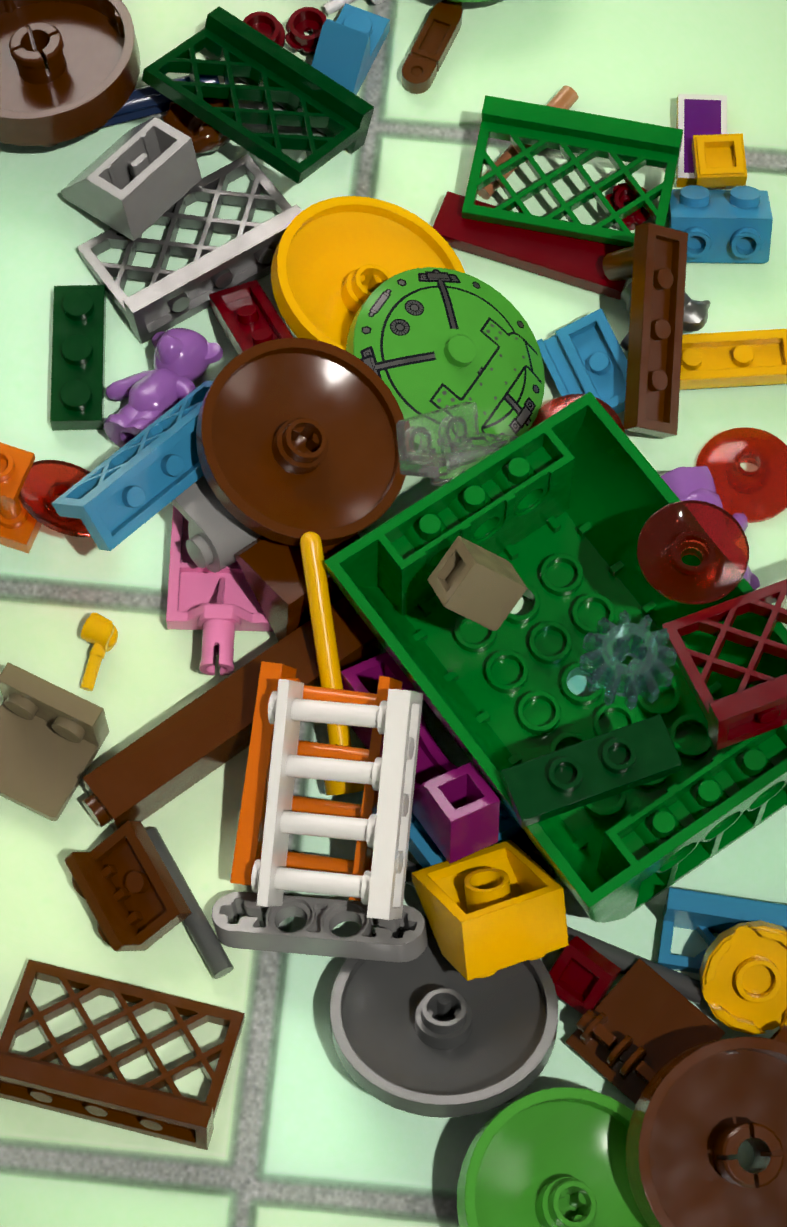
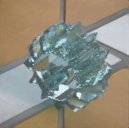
(645, 670)

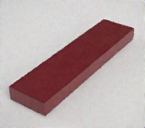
(545, 254)

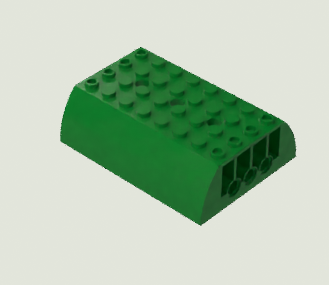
(569, 521)

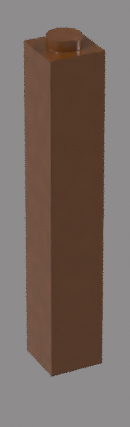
(211, 727)

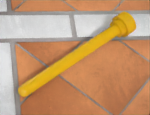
(324, 642)

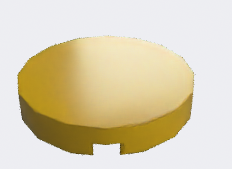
(747, 977)

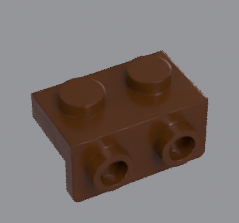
(128, 889)

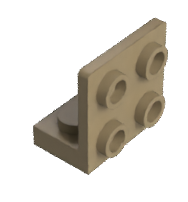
(45, 741)

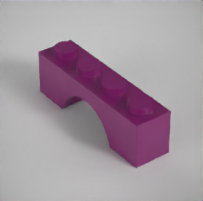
(448, 800)

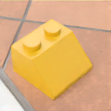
(492, 909)

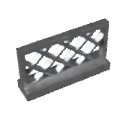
(185, 292)

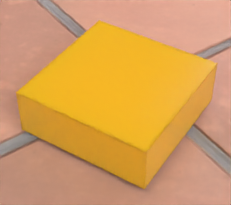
(719, 160)

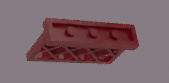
(749, 709)

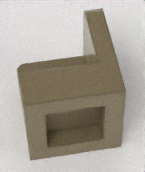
(477, 584)

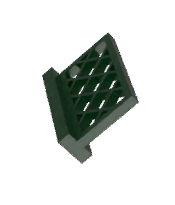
(271, 77)

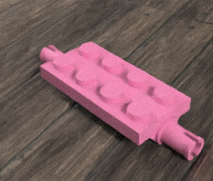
(209, 602)

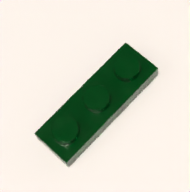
(78, 357)

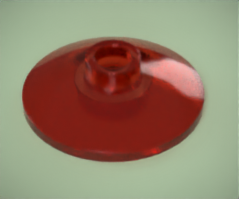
(44, 485)
(756, 493)
(696, 530)

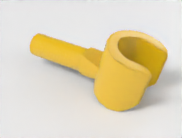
(103, 636)

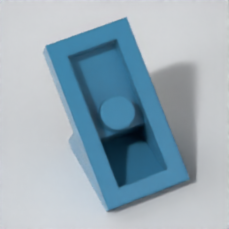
(350, 46)

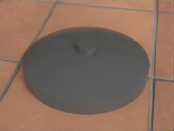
(442, 1042)

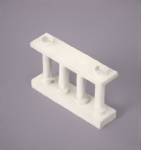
(384, 832)

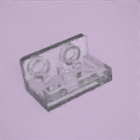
(445, 443)

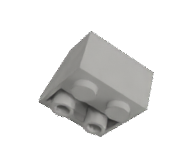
(137, 178)

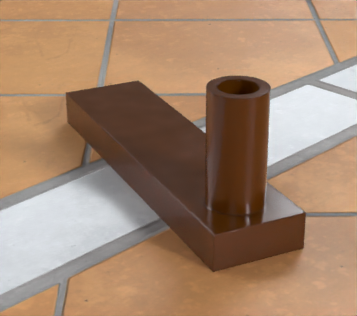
(655, 325)

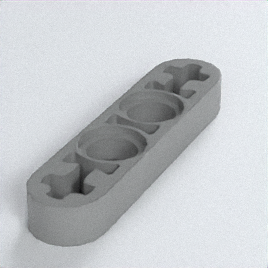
(317, 934)

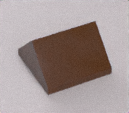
(279, 581)

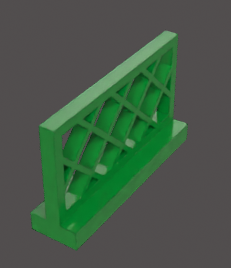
(577, 133)

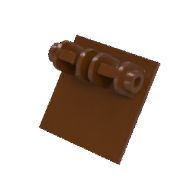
(639, 1030)

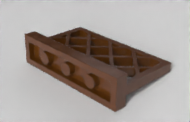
(107, 1099)

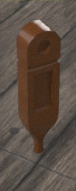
(432, 46)

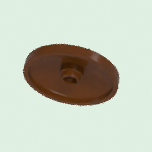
(300, 441)

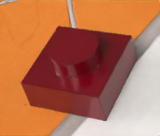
(582, 975)

